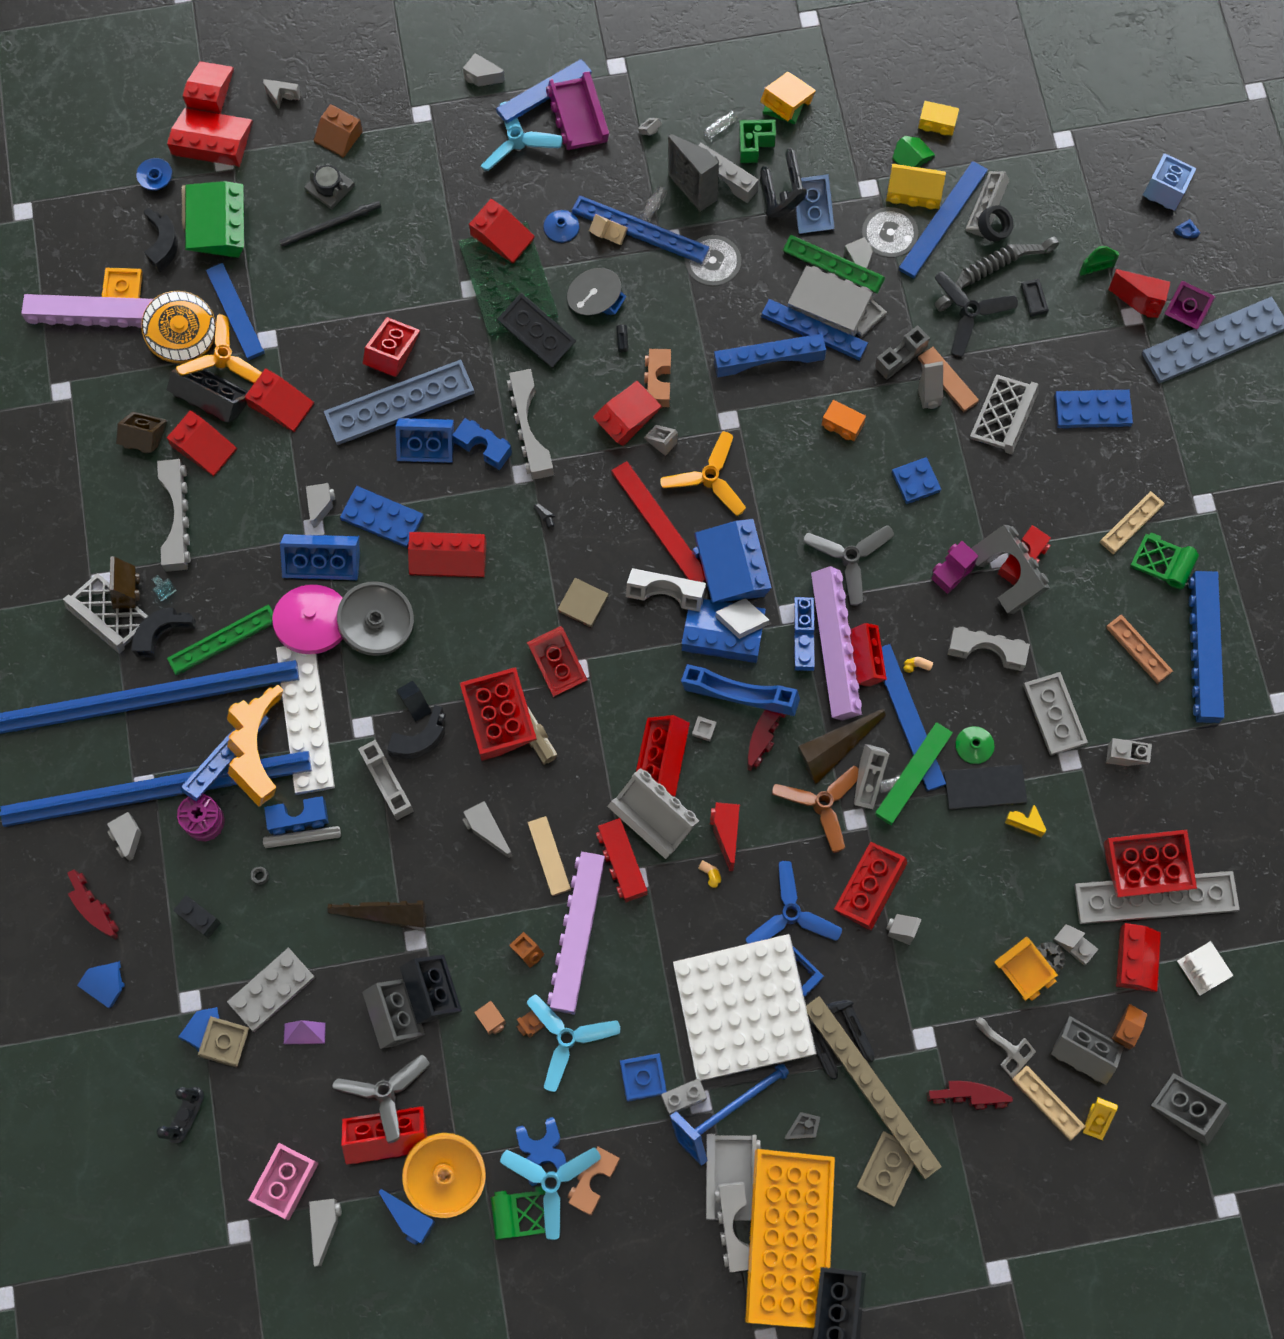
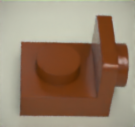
(527, 949)
(529, 1024)

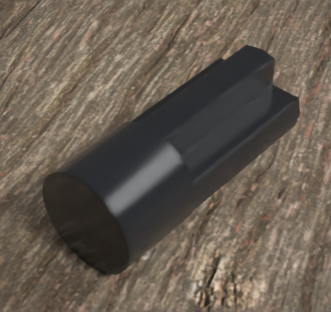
(622, 338)

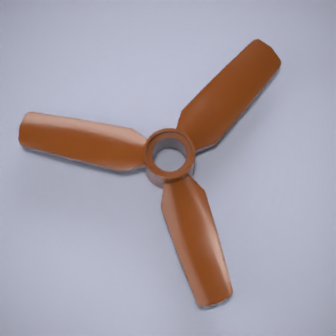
(828, 816)

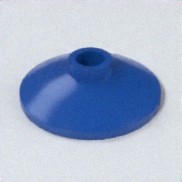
(152, 168)
(563, 232)

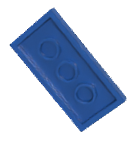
(1093, 408)
(381, 516)

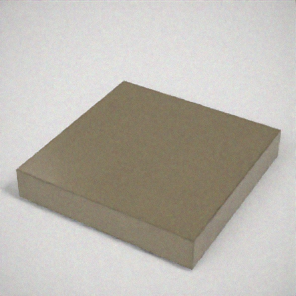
(583, 602)
(223, 1041)

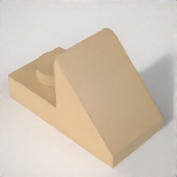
(608, 229)

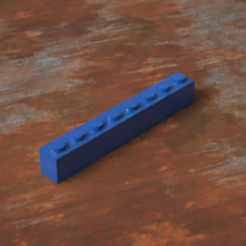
(1206, 647)

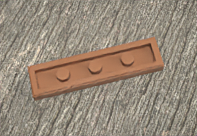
(951, 381)
(1139, 649)

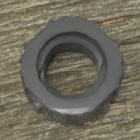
(259, 869)

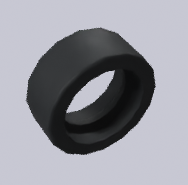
(985, 226)

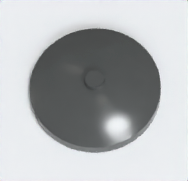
(375, 618)

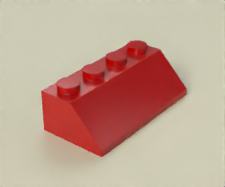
(447, 554)
(664, 750)
(366, 1141)

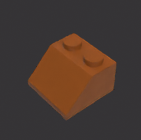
(337, 130)

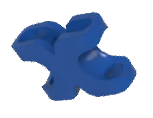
(543, 1149)

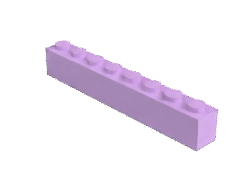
(84, 310)
(836, 643)
(577, 933)

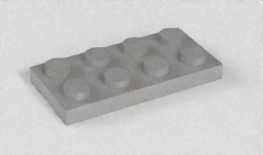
(1055, 713)
(271, 989)

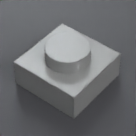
(650, 126)
(704, 728)

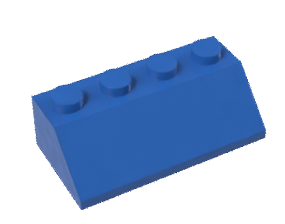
(320, 557)

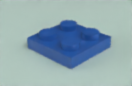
(916, 480)

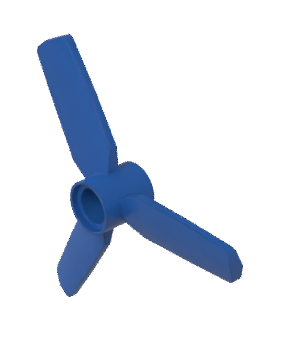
(804, 919)

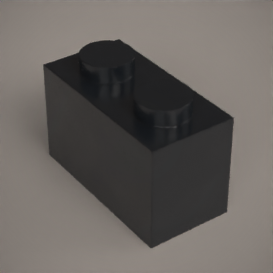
(197, 916)

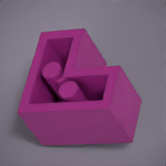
(957, 566)

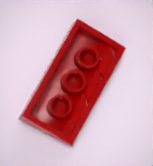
(871, 885)

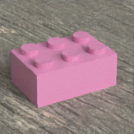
(283, 1181)

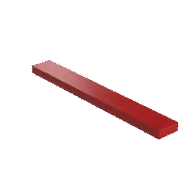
(659, 522)

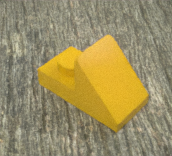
(1032, 824)
(1099, 1118)

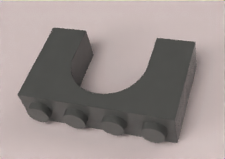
(1031, 581)

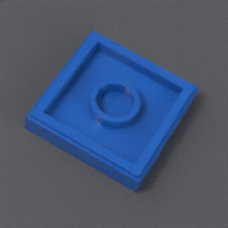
(643, 1077)

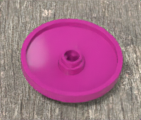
(308, 619)

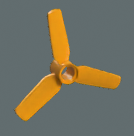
(222, 348)
(718, 485)

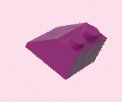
(1190, 305)

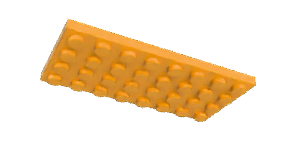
(788, 1236)

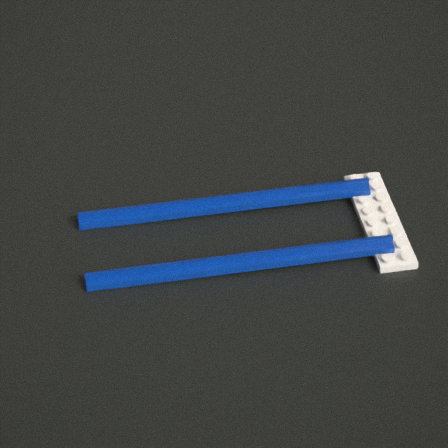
(305, 724)

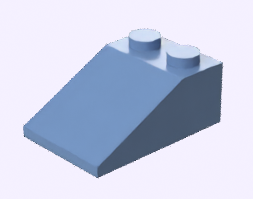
(1169, 182)
(815, 210)

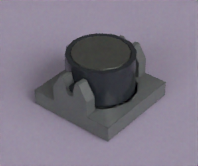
(328, 182)

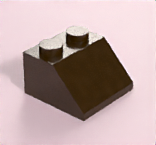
(140, 432)
(123, 584)

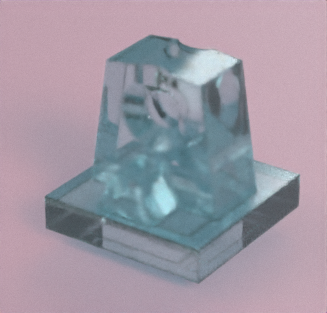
(163, 588)

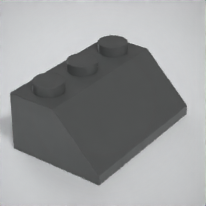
(392, 1013)
(1087, 1050)

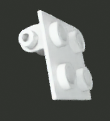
(1205, 968)

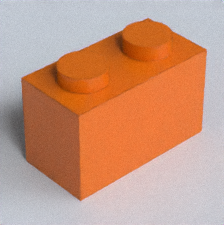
(843, 420)

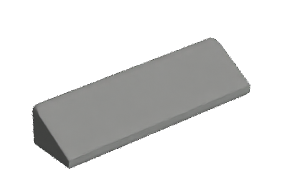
(990, 195)

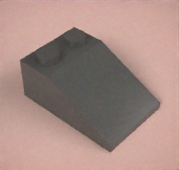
(1191, 1109)

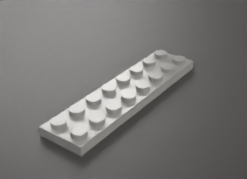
(1099, 902)

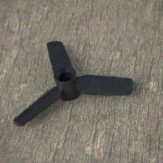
(966, 324)

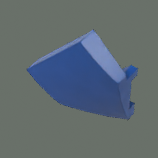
(103, 983)
(195, 1029)

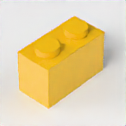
(938, 118)

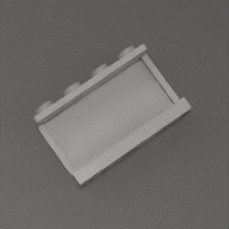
(830, 299)
(653, 813)
(729, 1162)

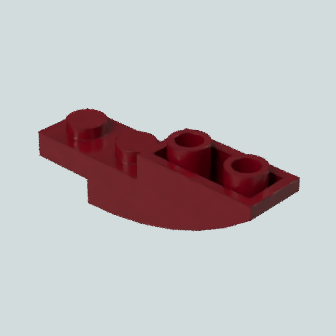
(762, 738)
(93, 912)
(976, 1093)

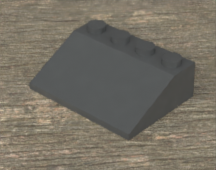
(693, 171)

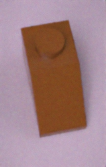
(1130, 1027)

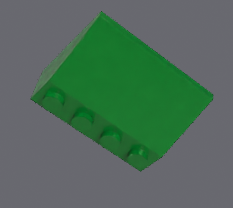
(214, 218)

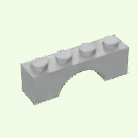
(740, 182)
(644, 584)
(1012, 652)
(386, 780)
(732, 1199)

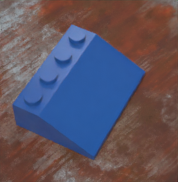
(733, 561)
(710, 637)

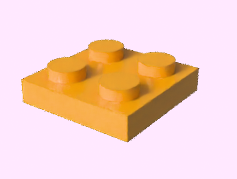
(122, 283)

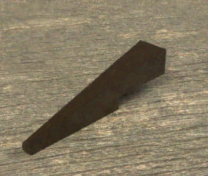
(827, 750)
(396, 914)

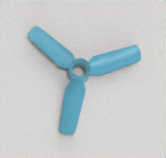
(519, 140)
(582, 1035)
(537, 1175)

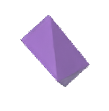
(304, 1032)

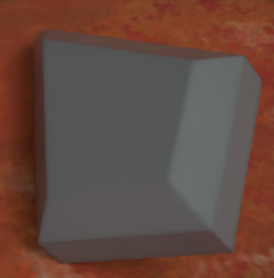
(803, 1127)

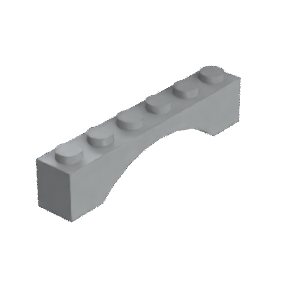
(538, 457)
(174, 550)

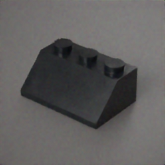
(430, 988)

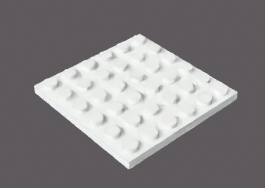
(744, 1008)

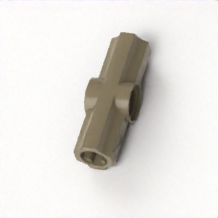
(542, 745)

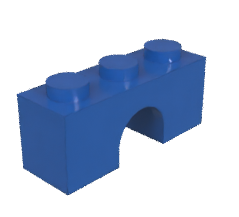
(470, 434)
(313, 816)

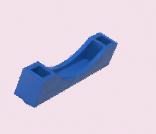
(801, 349)
(771, 698)

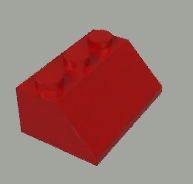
(1138, 957)

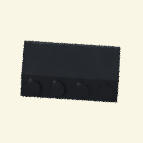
(209, 393)
(839, 1304)

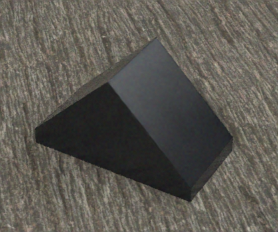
(414, 701)

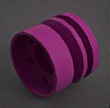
(205, 826)

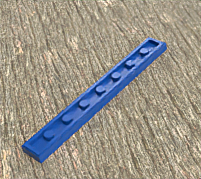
(943, 219)
(643, 230)
(908, 715)

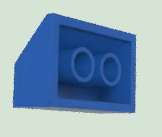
(424, 440)

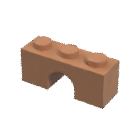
(658, 363)
(582, 1196)

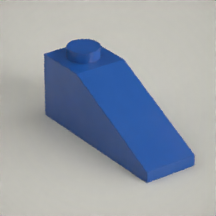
(411, 1221)

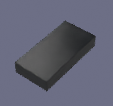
(1034, 297)

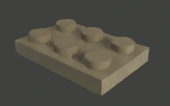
(886, 1170)

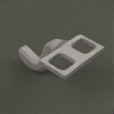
(1011, 1050)

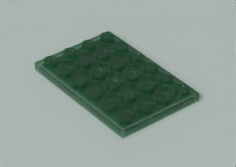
(500, 281)

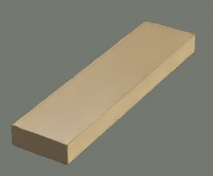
(1132, 522)
(549, 856)
(1048, 1103)

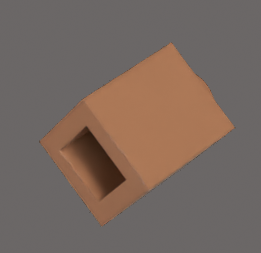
(490, 1018)

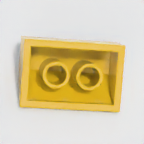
(915, 186)

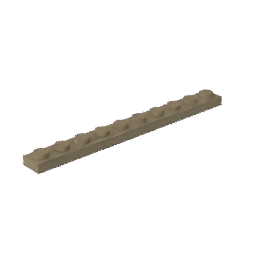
(872, 1088)

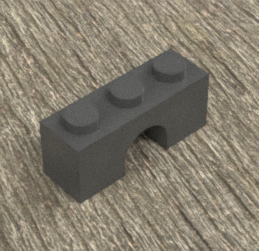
(893, 360)

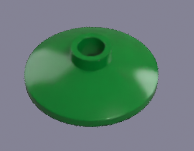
(971, 753)

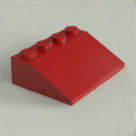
(209, 137)
(498, 713)
(1150, 863)

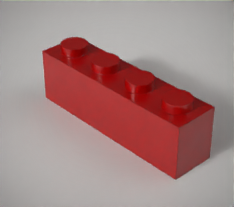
(622, 860)

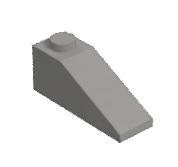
(931, 385)
(870, 775)
(485, 827)
(323, 1224)

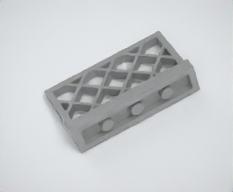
(1020, 414)
(93, 620)

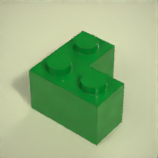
(755, 135)

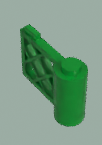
(1179, 568)
(506, 1214)

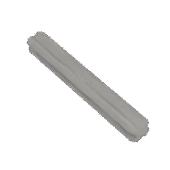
(302, 837)

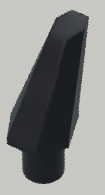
(545, 515)

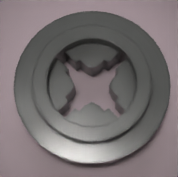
(1053, 949)

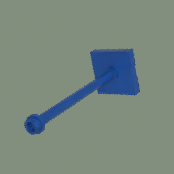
(690, 1138)

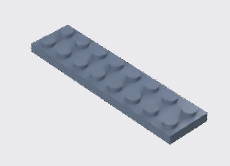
(1214, 340)
(399, 401)

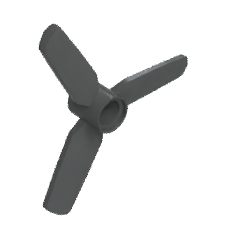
(862, 549)
(387, 1106)

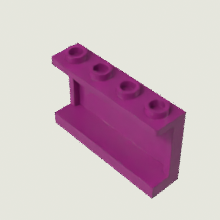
(578, 112)

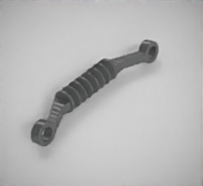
(991, 263)

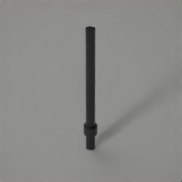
(361, 211)

